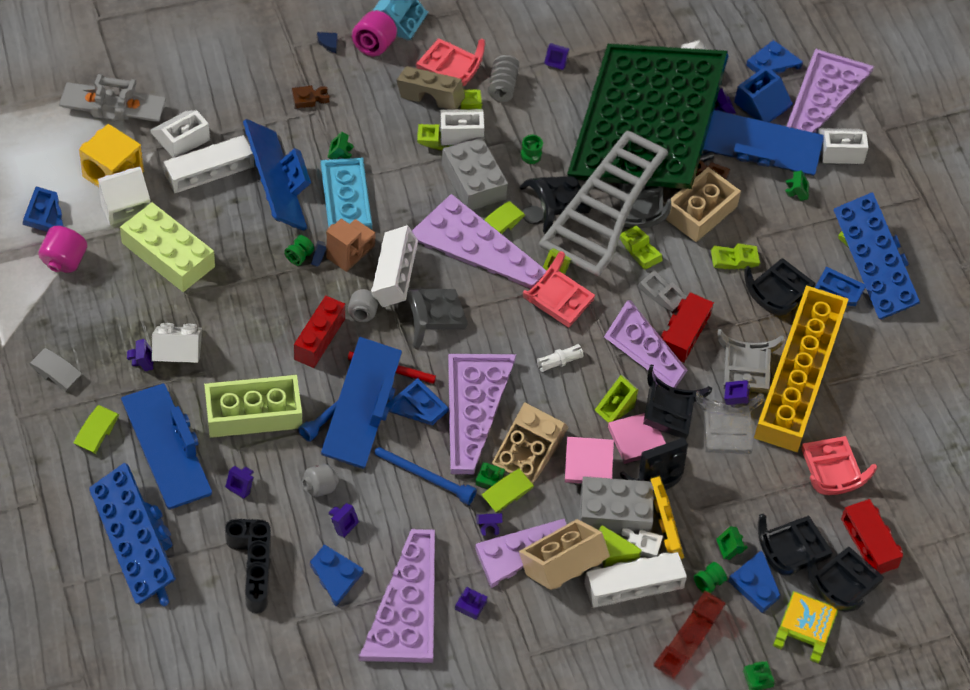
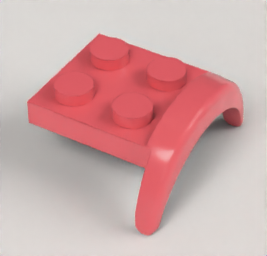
(452, 60)
(559, 294)
(834, 466)

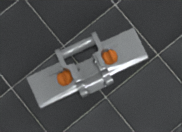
(111, 107)

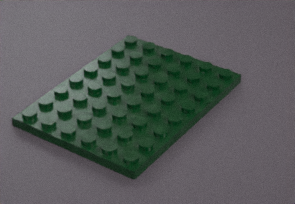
(657, 95)

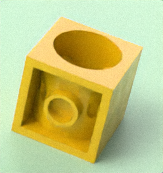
(109, 154)

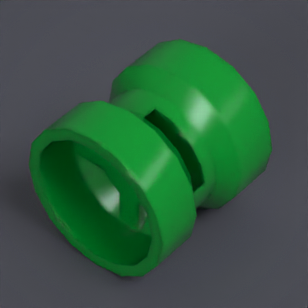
(531, 149)
(299, 250)
(711, 577)

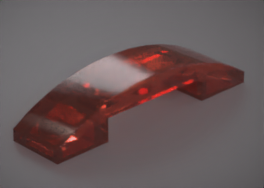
(690, 635)

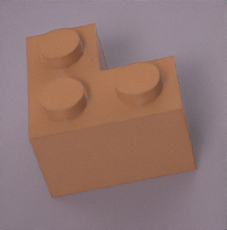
(348, 243)

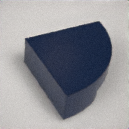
(328, 40)
(318, 253)

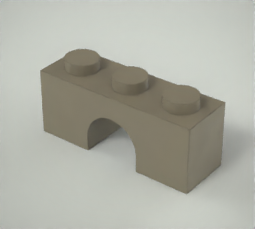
(445, 89)

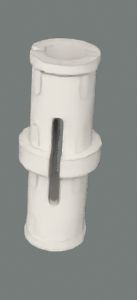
(560, 358)

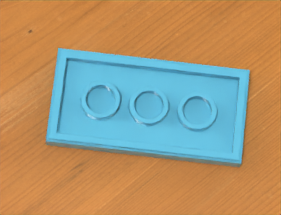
(346, 191)

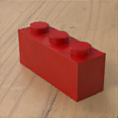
(687, 325)
(319, 331)
(872, 536)

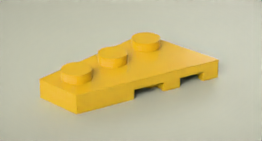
(667, 522)

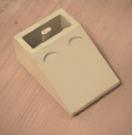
(530, 442)

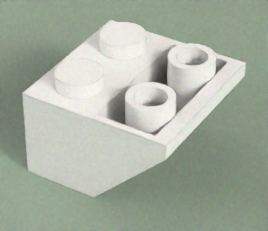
(461, 125)
(182, 133)
(843, 146)
(123, 195)
(176, 343)

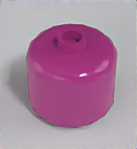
(374, 33)
(62, 249)

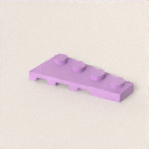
(642, 343)
(501, 555)

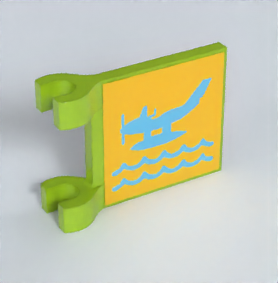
(808, 622)

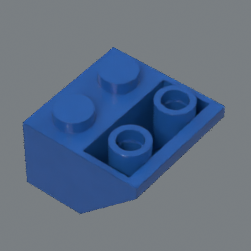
(763, 95)

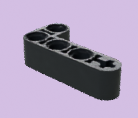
(256, 566)

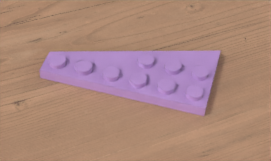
(825, 88)
(472, 240)
(474, 397)
(406, 612)

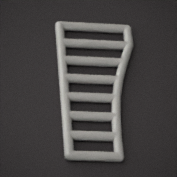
(620, 216)

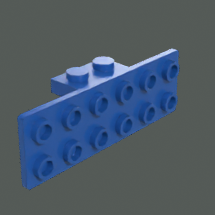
(763, 142)
(280, 175)
(877, 256)
(362, 403)
(167, 445)
(134, 532)

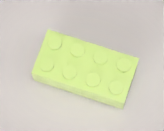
(167, 247)
(253, 406)

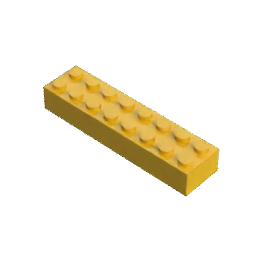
(801, 369)

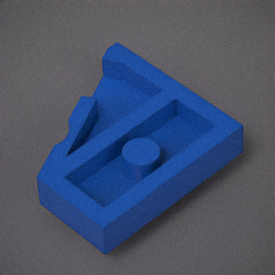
(775, 58)
(43, 210)
(841, 285)
(418, 403)
(335, 572)
(756, 582)

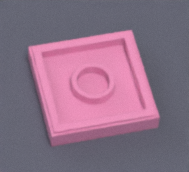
(634, 437)
(588, 458)

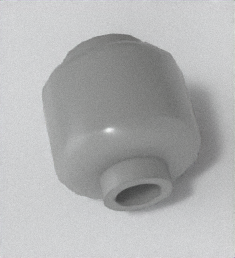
(362, 306)
(320, 480)

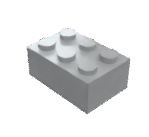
(474, 173)
(616, 504)

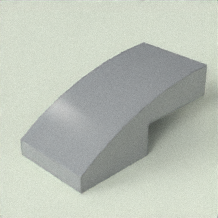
(661, 292)
(56, 368)

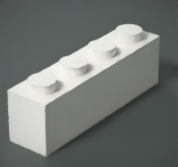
(209, 164)
(394, 266)
(635, 579)

